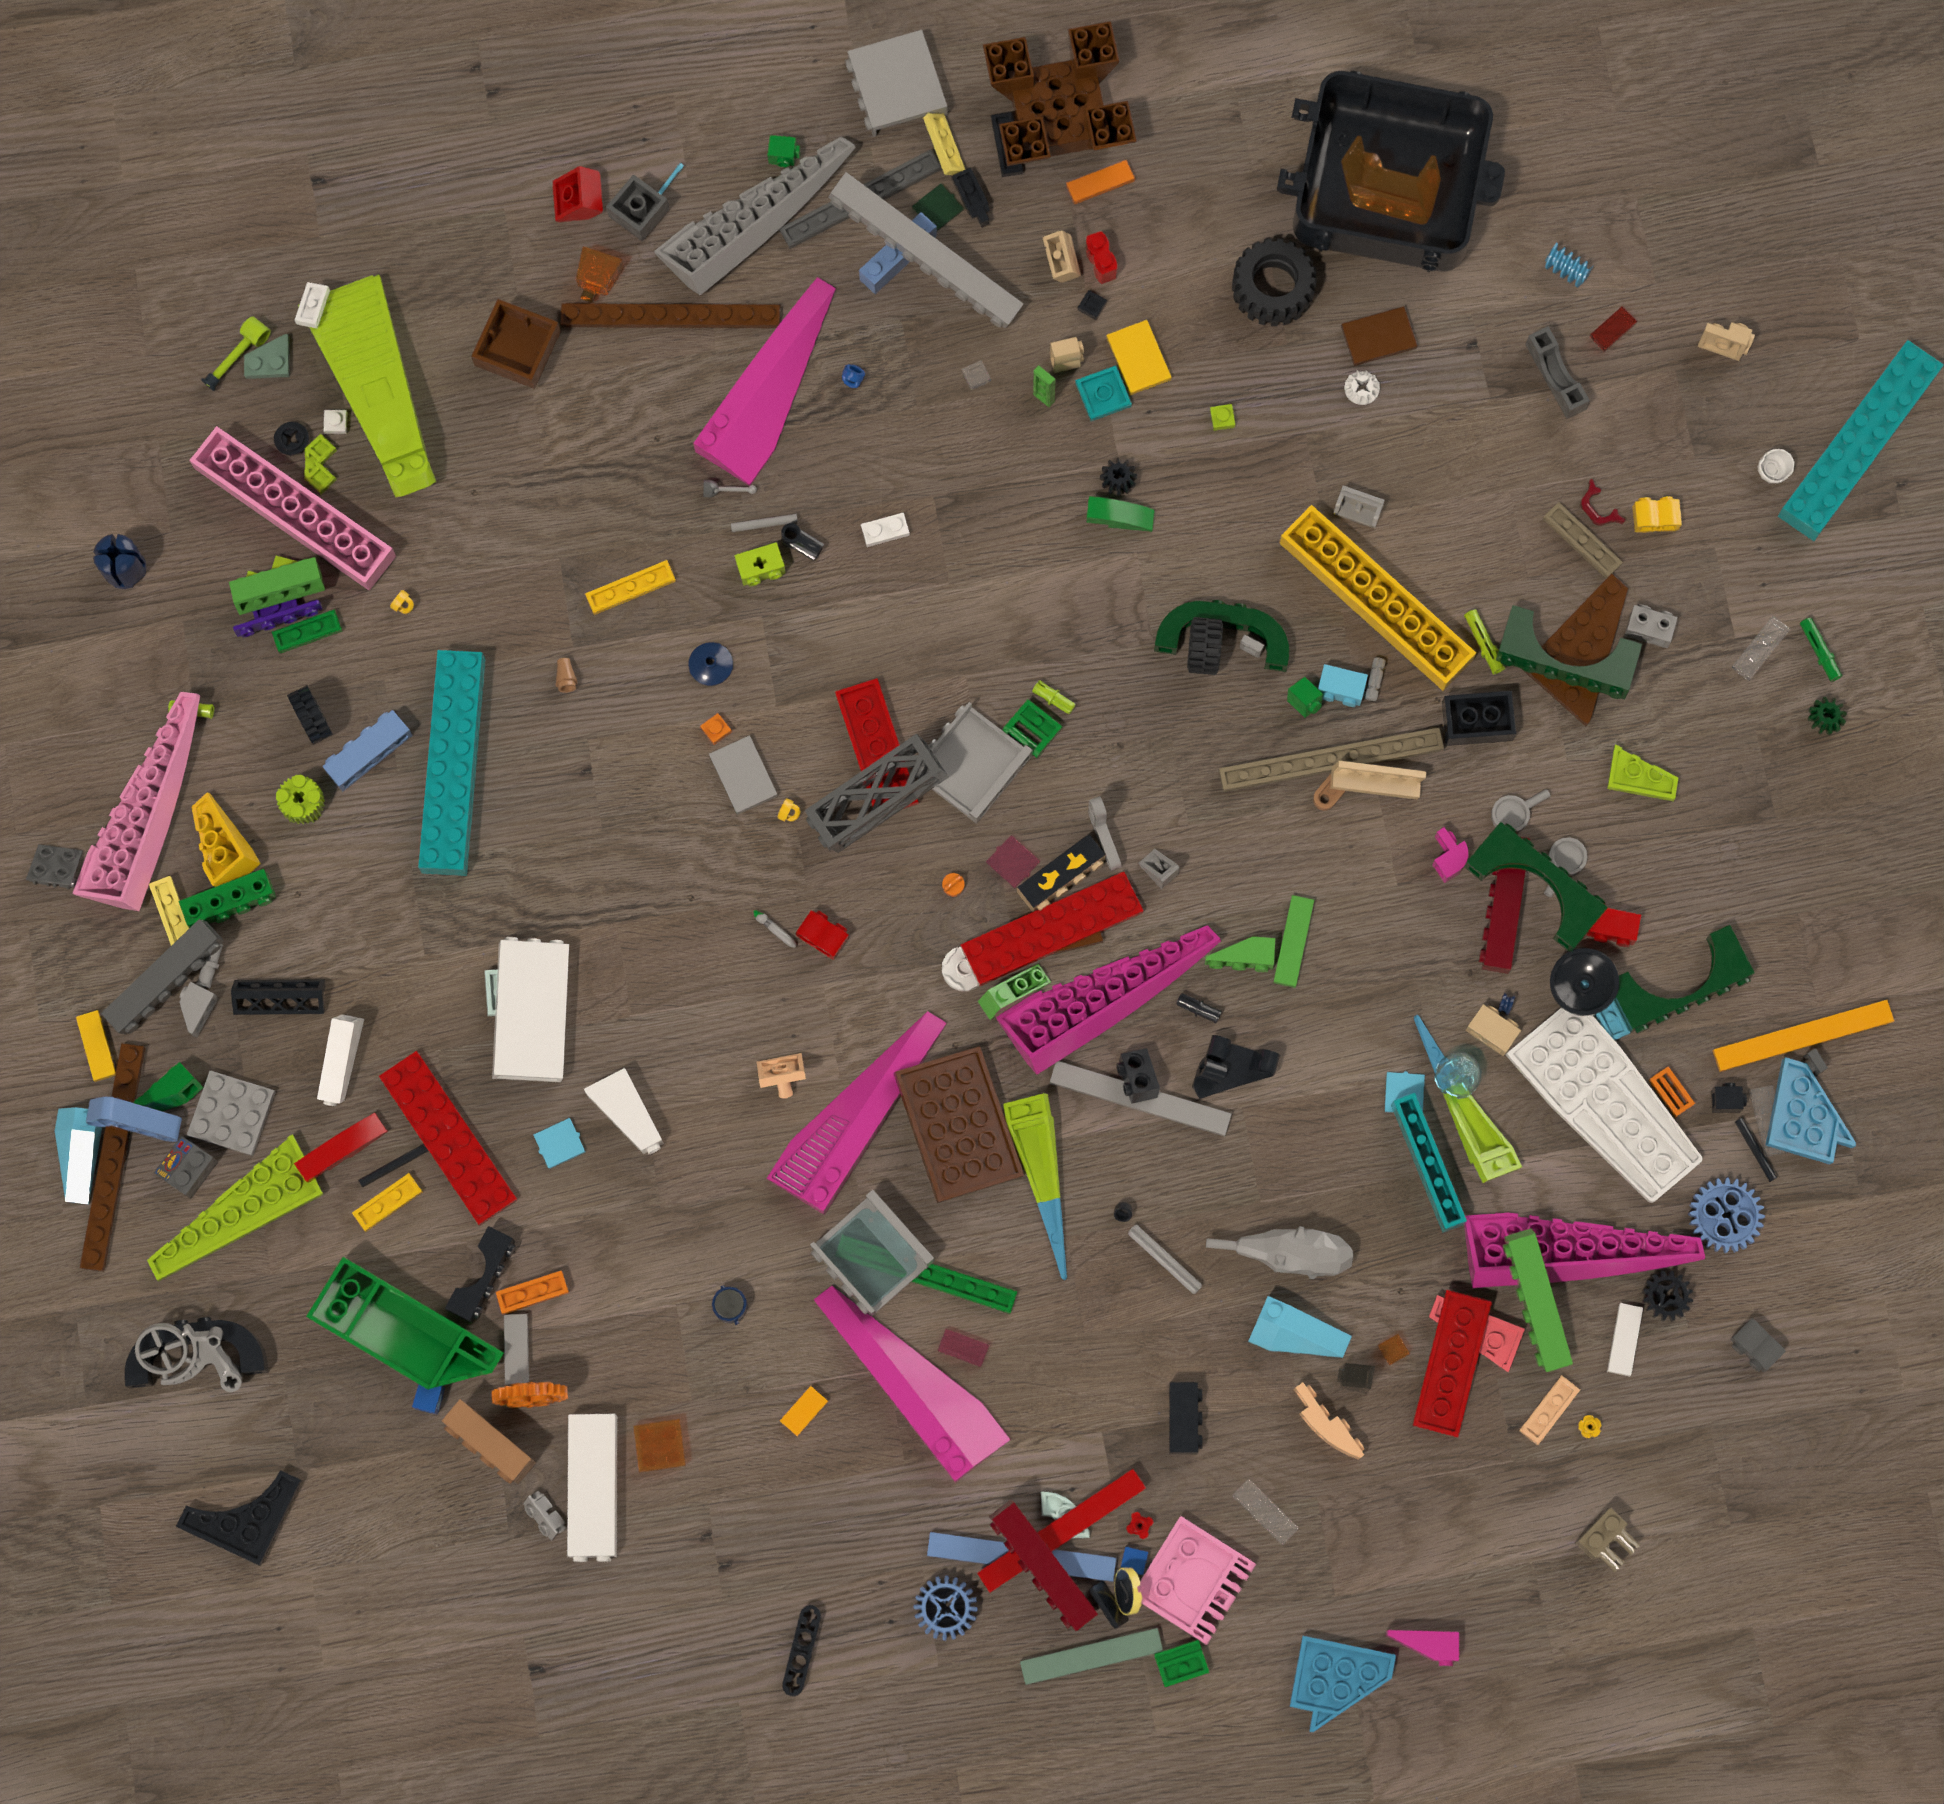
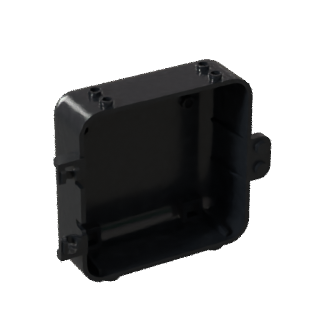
(1404, 129)

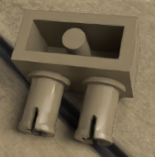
(1597, 1539)

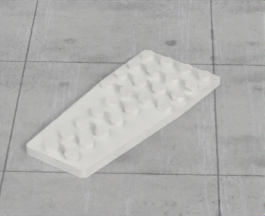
(1606, 1101)

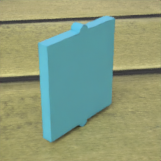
(1401, 1085)
(559, 1143)

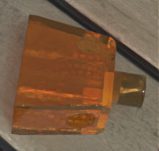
(597, 273)

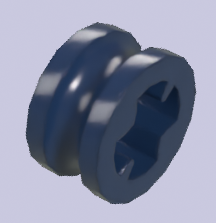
(1506, 1003)

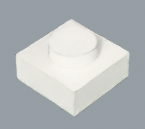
(335, 421)

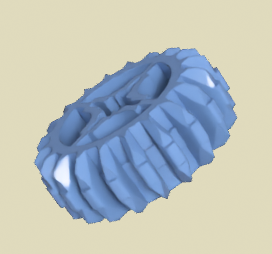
(933, 1623)

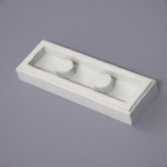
(1624, 1339)

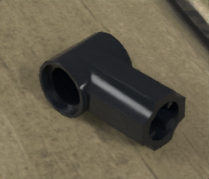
(802, 543)

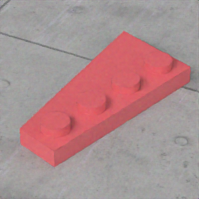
(1499, 1338)

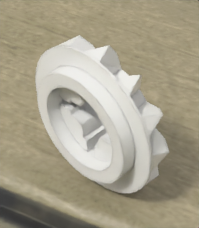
(1362, 397)

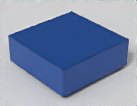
(1134, 1559)

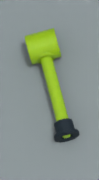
(254, 333)

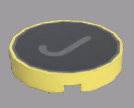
(1126, 1591)

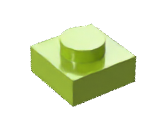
(1222, 417)

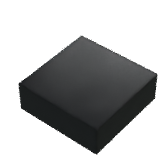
(1092, 305)

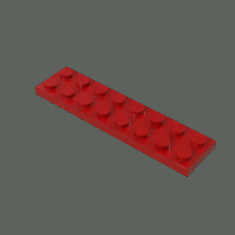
(1051, 928)
(448, 1138)

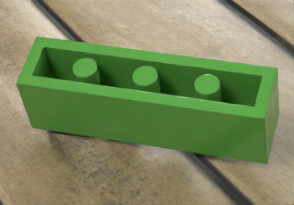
(277, 585)

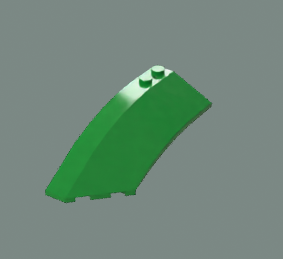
(399, 1329)

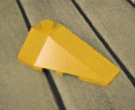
(223, 846)

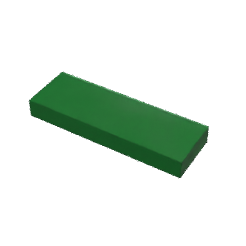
(307, 631)

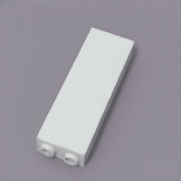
(592, 1487)

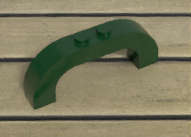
(1233, 617)

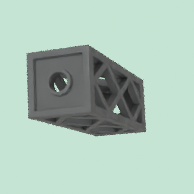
(853, 790)

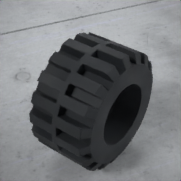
(1205, 646)

